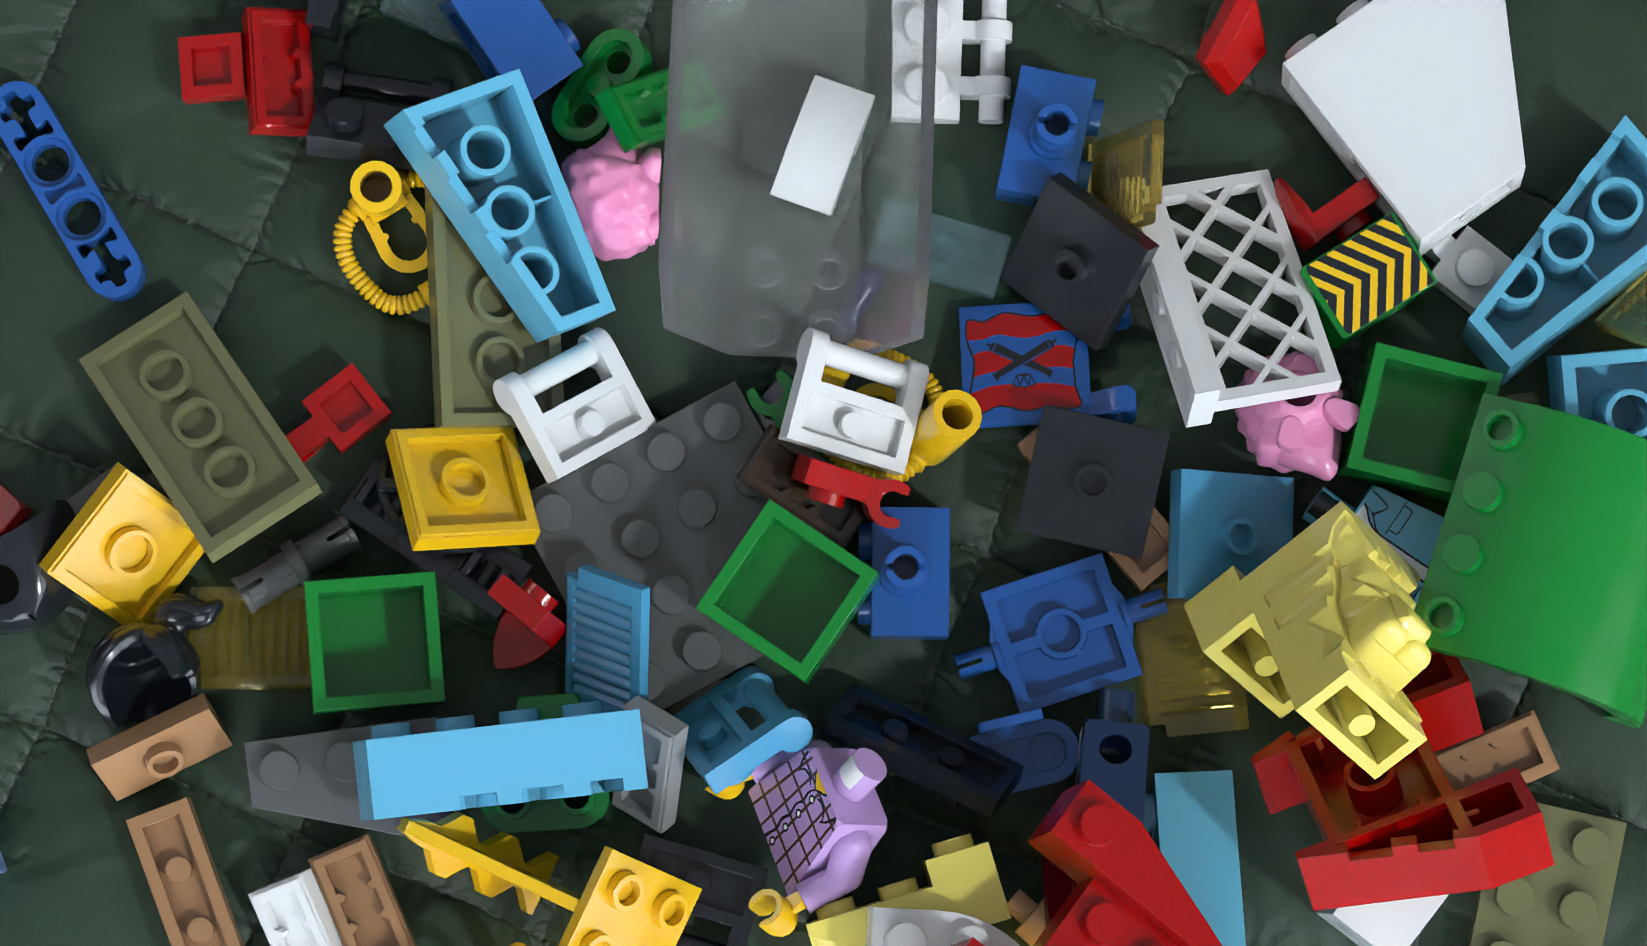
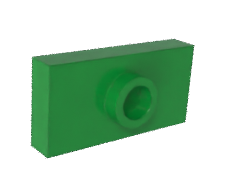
(637, 109)

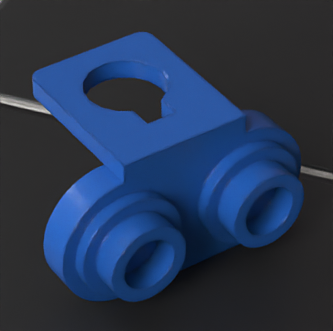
(1043, 746)

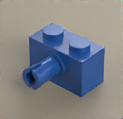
(1047, 133)
(913, 573)

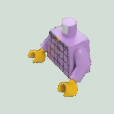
(819, 825)

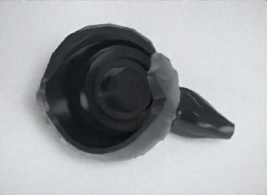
(149, 663)

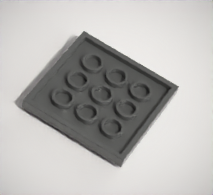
(668, 519)

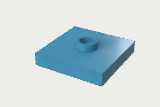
(1222, 524)

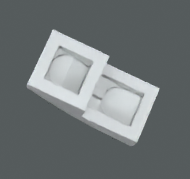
(822, 145)

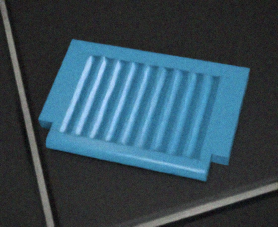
(606, 638)

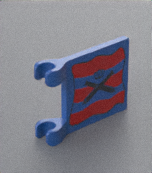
(1025, 359)

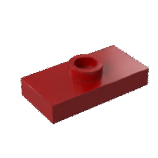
(278, 71)

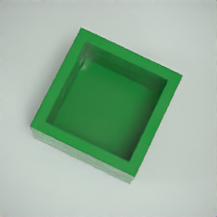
(1413, 420)
(788, 592)
(374, 643)

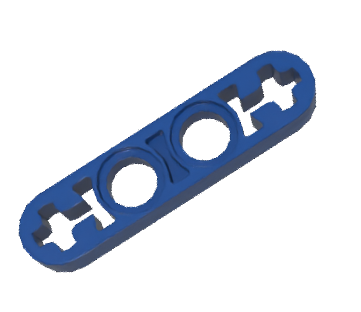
(72, 188)

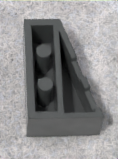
(317, 776)

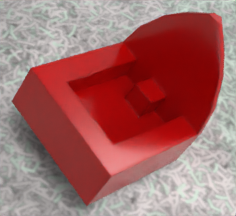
(1340, 216)
(527, 625)

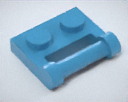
(721, 742)

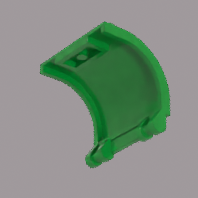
(1547, 556)

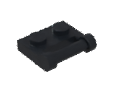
(355, 128)
(724, 885)

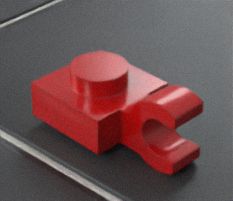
(341, 412)
(834, 483)

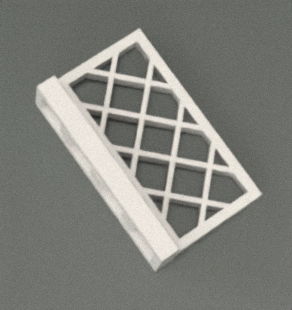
(1178, 316)

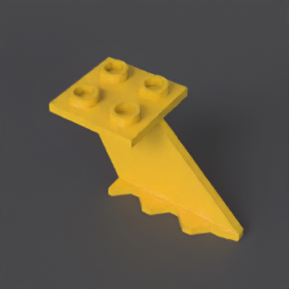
(619, 907)

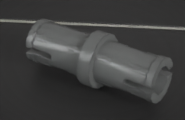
(296, 563)

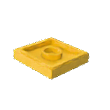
(462, 488)
(124, 548)

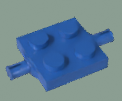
(1060, 633)

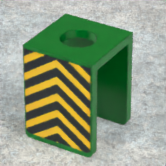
(1366, 279)

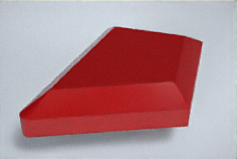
(1232, 44)

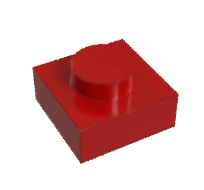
(212, 68)

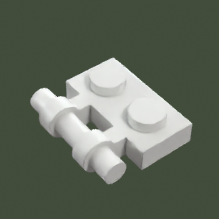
(992, 85)

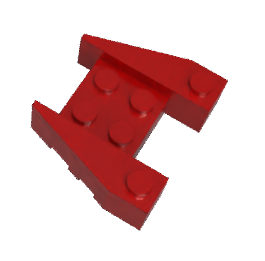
(1407, 827)
(1123, 879)

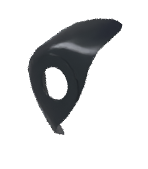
(38, 591)

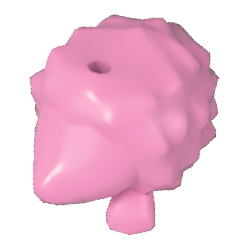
(615, 196)
(1298, 431)

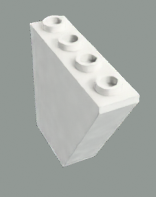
(1417, 106)

